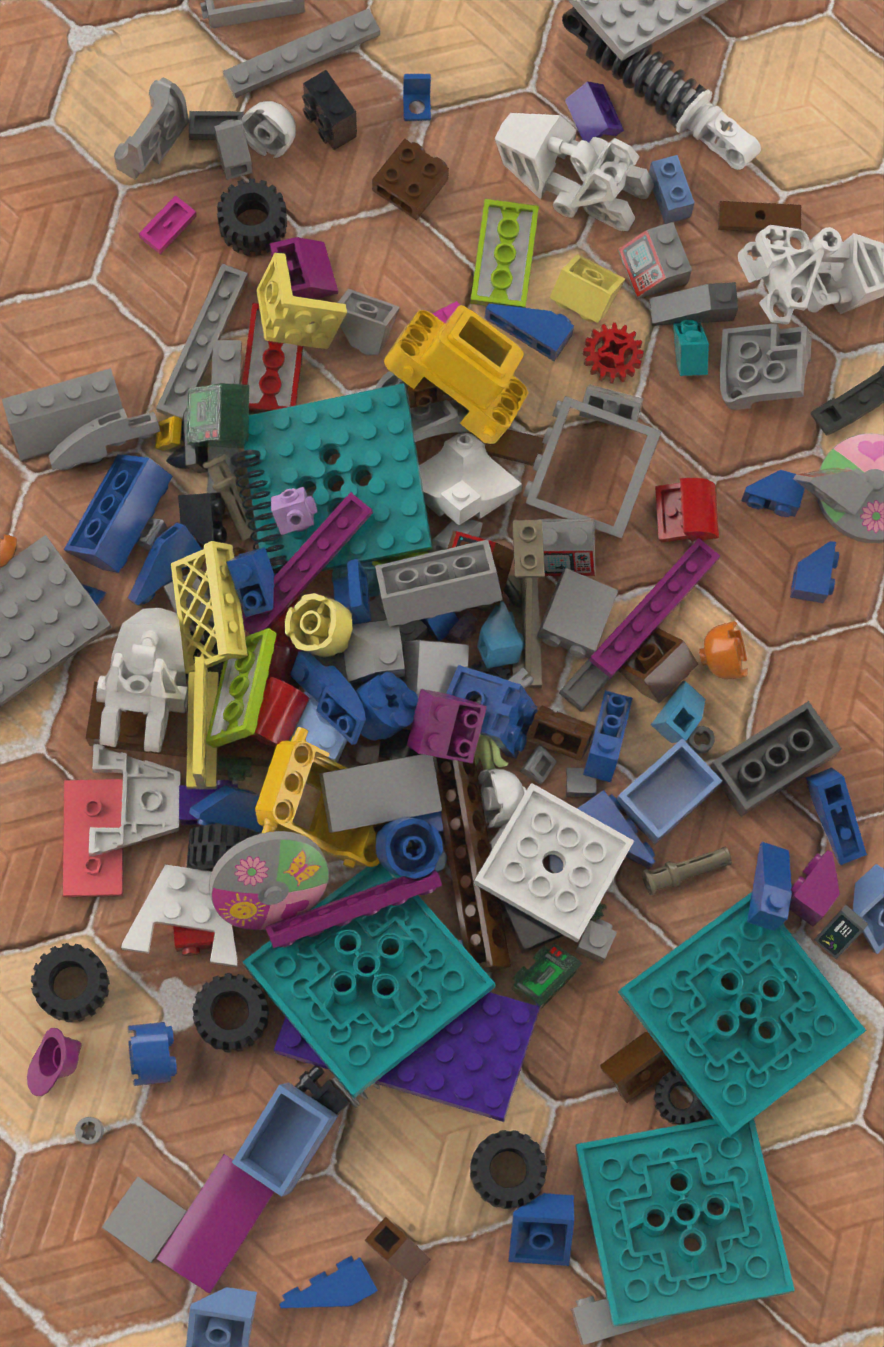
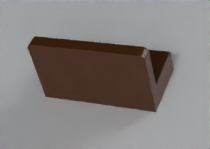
(637, 1066)

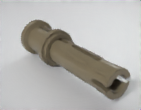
(225, 484)
(673, 873)

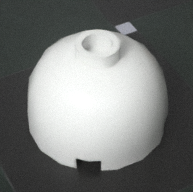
(269, 128)
(500, 795)

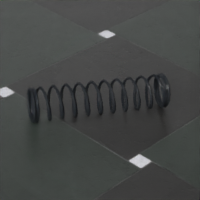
(247, 463)

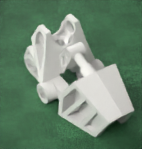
(533, 143)
(820, 272)
(141, 683)

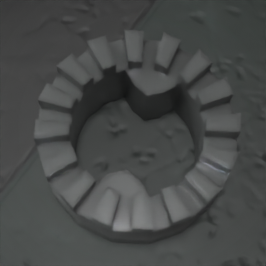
(703, 748)

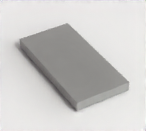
(380, 792)

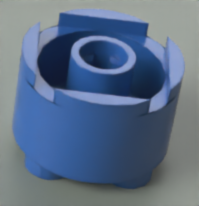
(387, 706)
(422, 856)
(151, 1054)

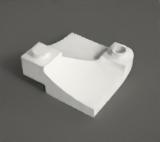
(465, 480)

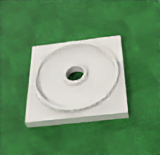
(553, 827)

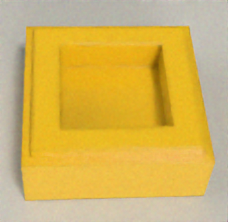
(169, 433)

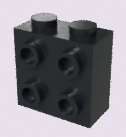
(329, 110)
(528, 930)

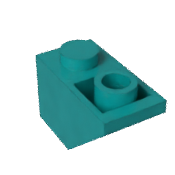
(691, 348)

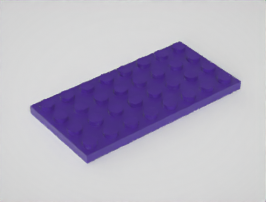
(464, 1065)

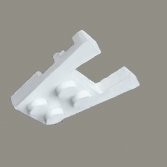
(148, 801)
(182, 900)

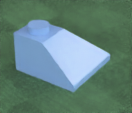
(320, 731)

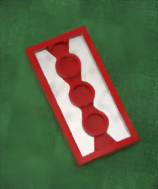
(270, 369)

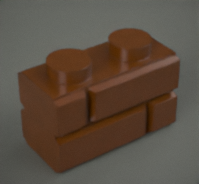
(561, 733)

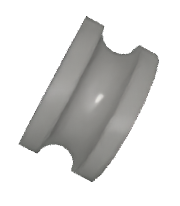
(98, 1128)

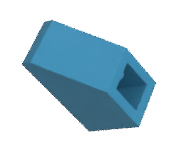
(499, 638)
(680, 714)

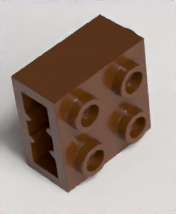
(410, 178)

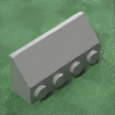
(51, 413)
(438, 583)

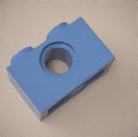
(671, 189)

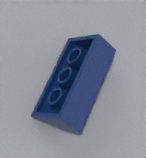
(118, 512)

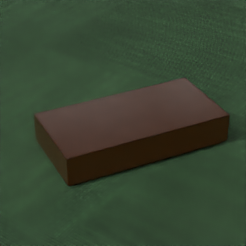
(516, 447)

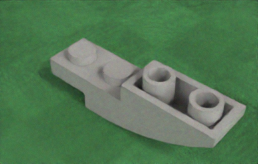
(89, 441)

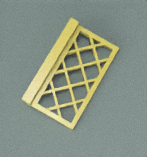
(224, 605)
(201, 700)

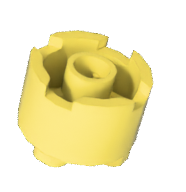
(319, 625)

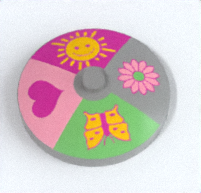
(867, 455)
(268, 879)

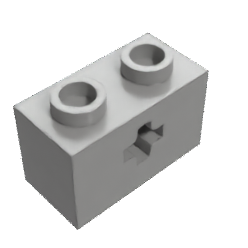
(612, 401)

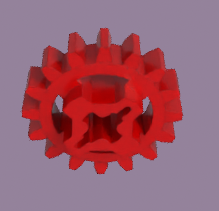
(619, 343)

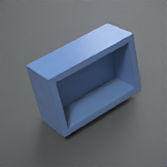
(668, 791)
(284, 1139)

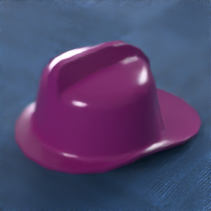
(53, 1060)

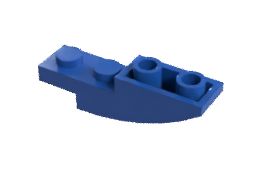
(333, 692)

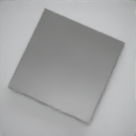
(144, 1219)

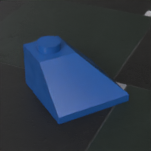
(543, 1230)

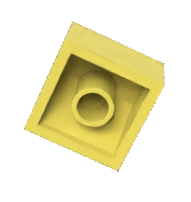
(586, 288)

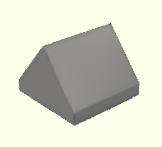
(151, 531)
(538, 765)

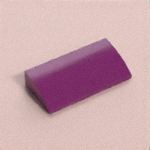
(215, 1224)

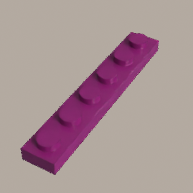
(311, 560)
(654, 608)
(345, 909)

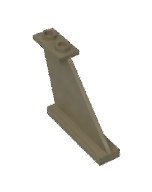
(528, 567)

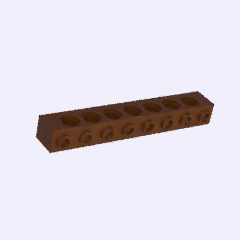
(467, 852)

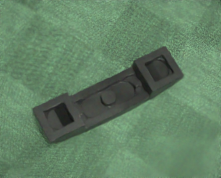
(851, 405)

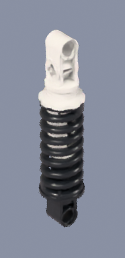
(670, 94)

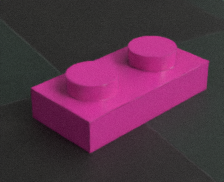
(167, 224)

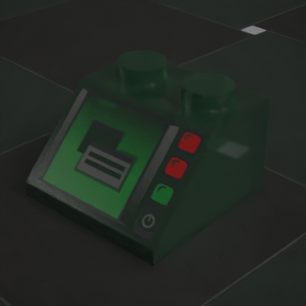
(218, 415)
(546, 976)

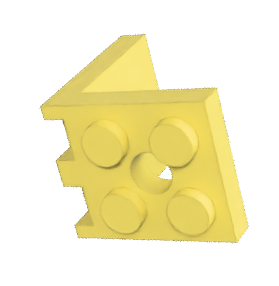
(289, 317)

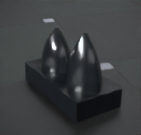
(189, 455)

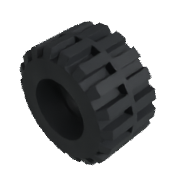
(247, 197)
(211, 842)
(54, 963)
(216, 991)
(527, 1150)

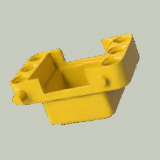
(466, 362)
(290, 768)

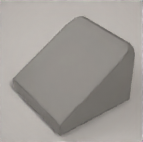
(578, 784)

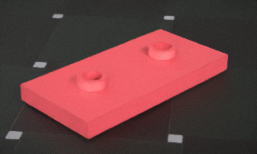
(86, 806)

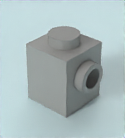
(596, 940)

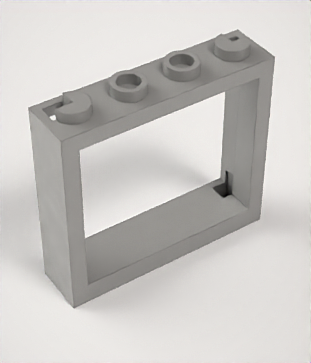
(249, 12)
(551, 439)

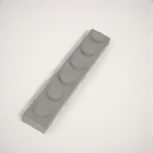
(301, 53)
(199, 345)
(227, 370)

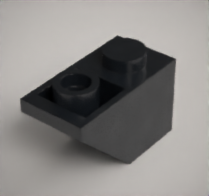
(203, 516)

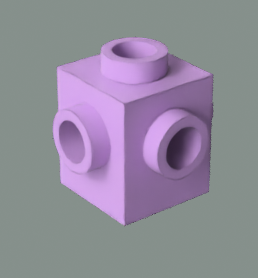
(293, 510)

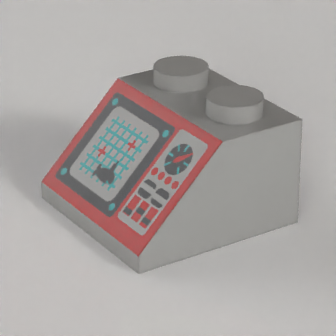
(655, 261)
(838, 488)
(569, 546)

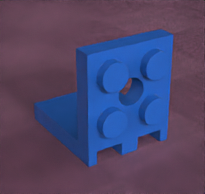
(507, 711)

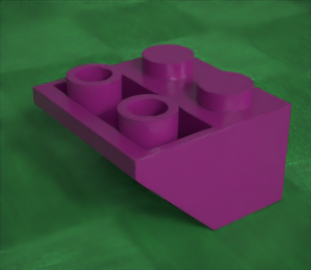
(307, 267)
(446, 726)
(818, 891)

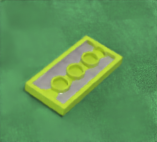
(504, 253)
(241, 691)

